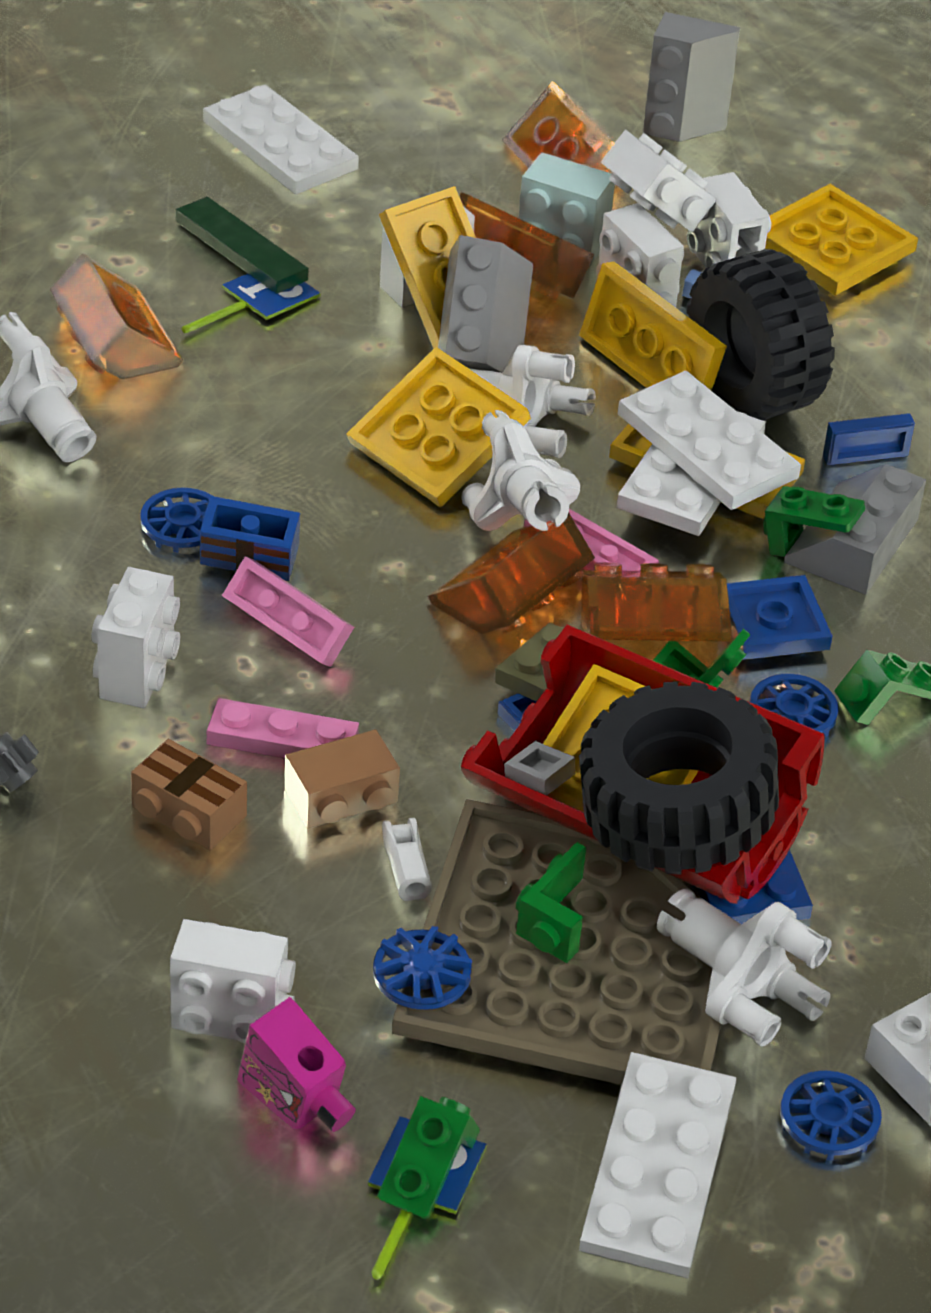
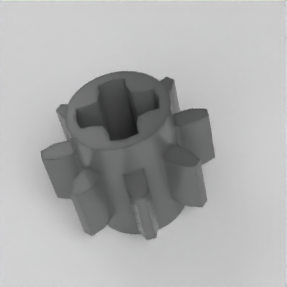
(16, 761)

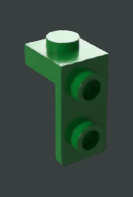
(800, 507)
(680, 659)
(875, 681)
(542, 917)
(427, 1155)

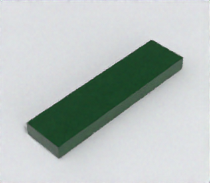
(242, 244)

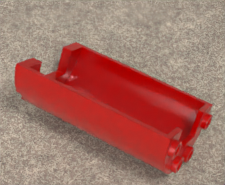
(564, 668)

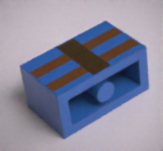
(250, 530)

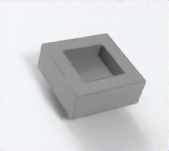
(540, 768)

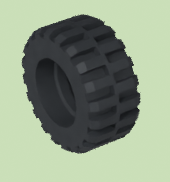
(771, 329)
(687, 822)

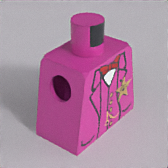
(294, 1069)

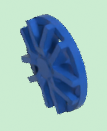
(175, 518)
(797, 703)
(422, 968)
(830, 1113)

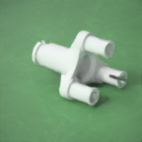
(533, 382)
(39, 393)
(519, 481)
(749, 961)

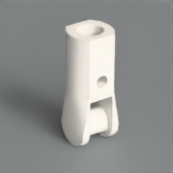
(407, 859)

